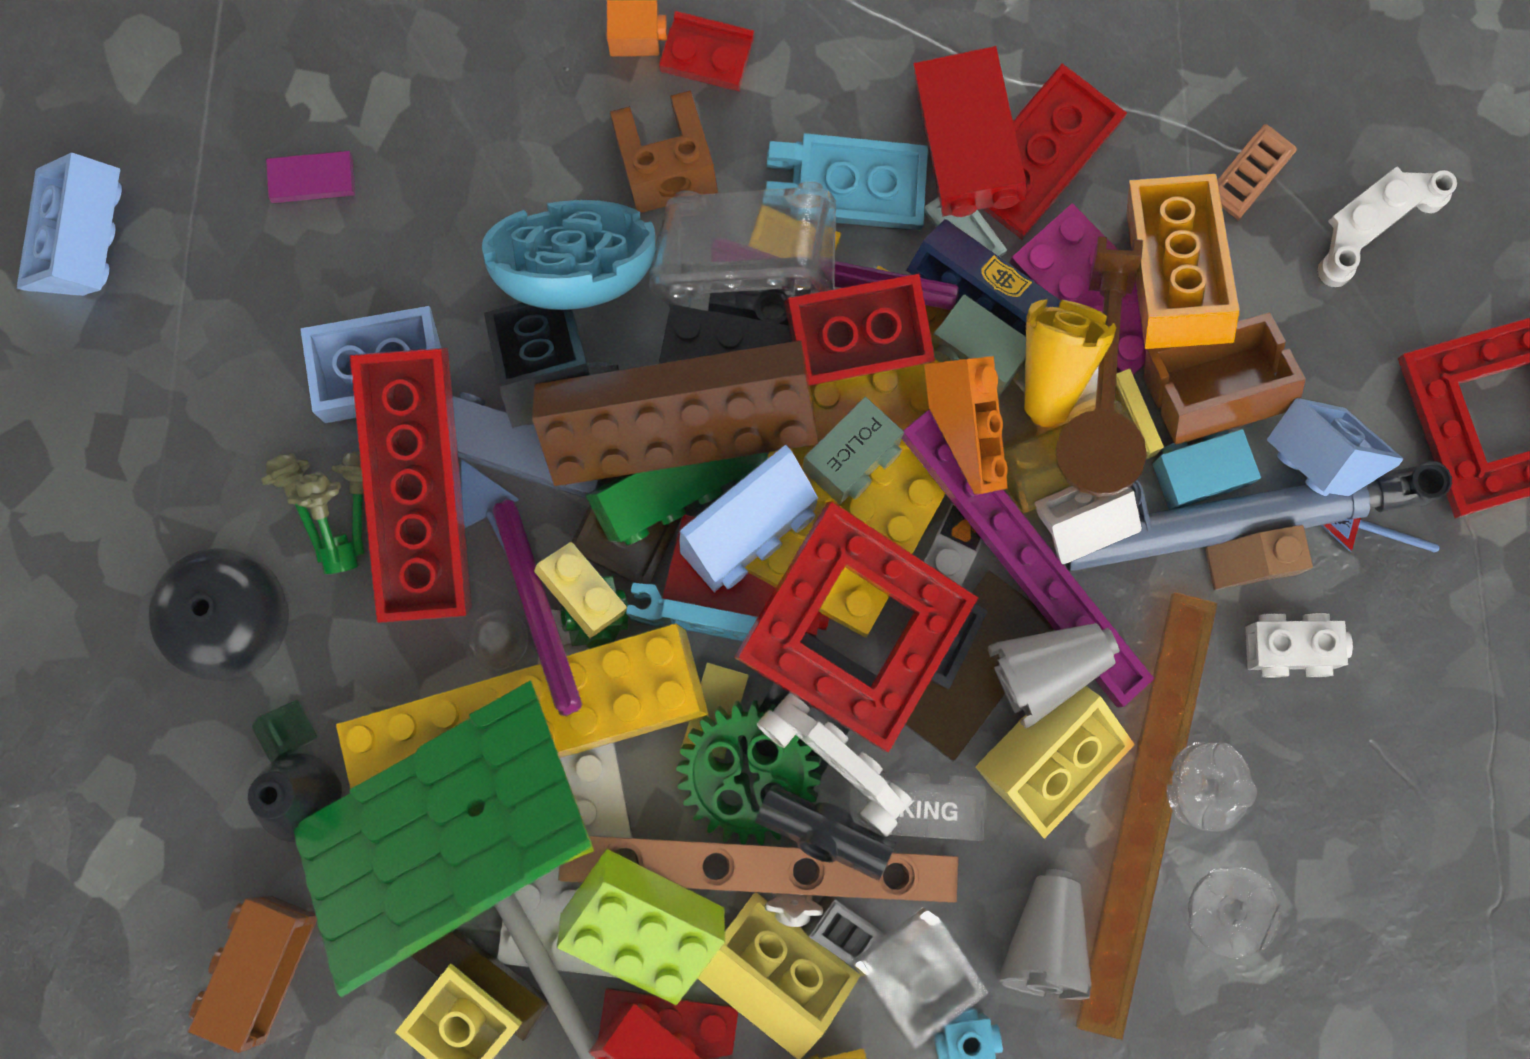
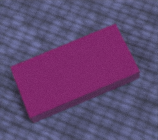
(310, 177)

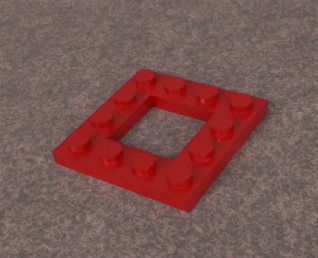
(1434, 383)
(775, 638)

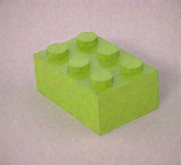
(641, 927)

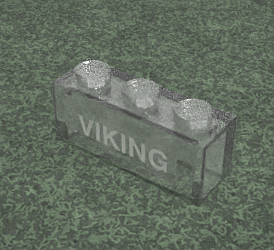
(935, 809)

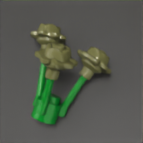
(315, 492)

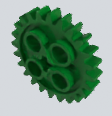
(710, 777)

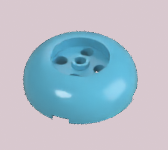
(570, 254)

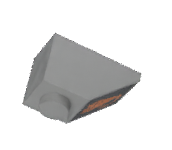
(954, 546)

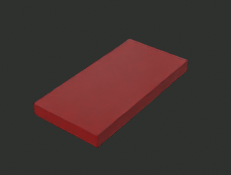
(1055, 140)

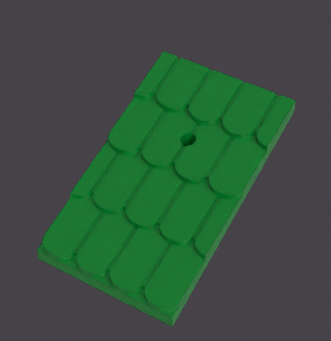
(439, 838)

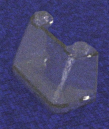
(745, 243)

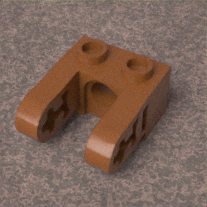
(668, 165)

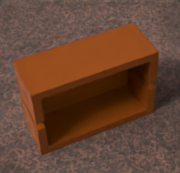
(1224, 384)
(251, 973)

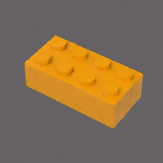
(1185, 262)

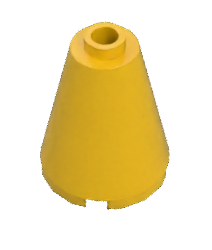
(1061, 357)

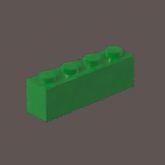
(642, 499)

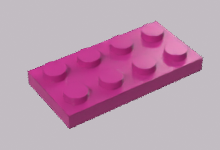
(1062, 263)

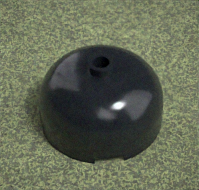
(243, 618)

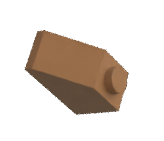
(1259, 557)

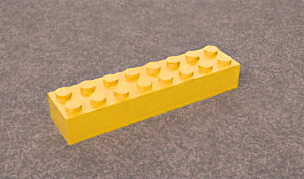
(622, 689)

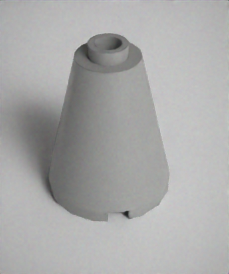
(1051, 667)
(1050, 941)

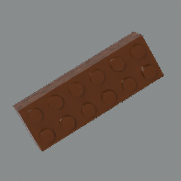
(675, 413)

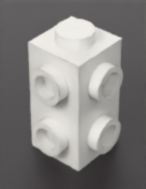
(1306, 644)

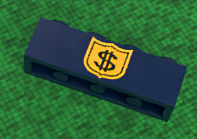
(979, 273)

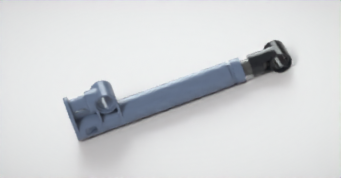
(1265, 511)

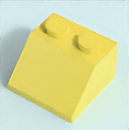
(458, 1021)

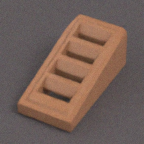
(1268, 150)

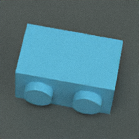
(1206, 468)

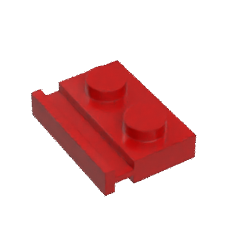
(707, 51)

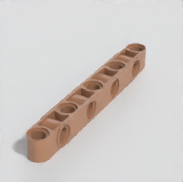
(771, 870)

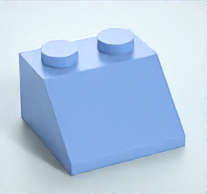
(1331, 448)

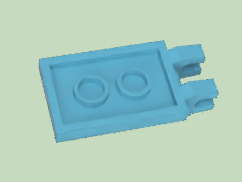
(868, 178)
(689, 616)

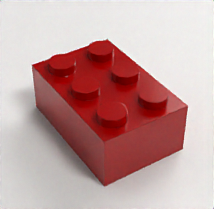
(861, 329)

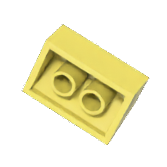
(1057, 760)
(779, 978)

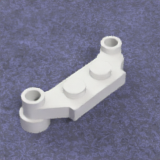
(1377, 211)
(829, 742)

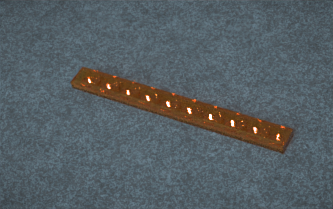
(1146, 816)

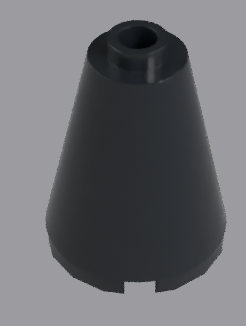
(291, 792)

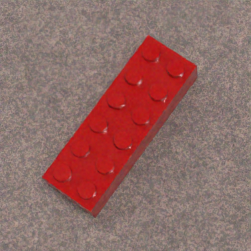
(411, 484)

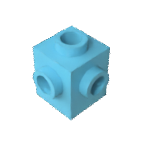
(968, 1024)

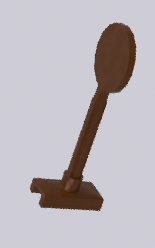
(1101, 448)

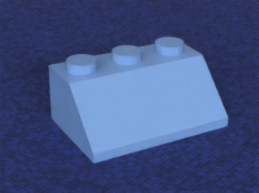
(69, 226)
(329, 350)
(749, 521)

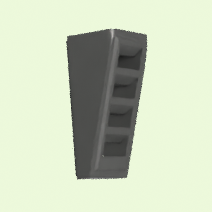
(819, 923)

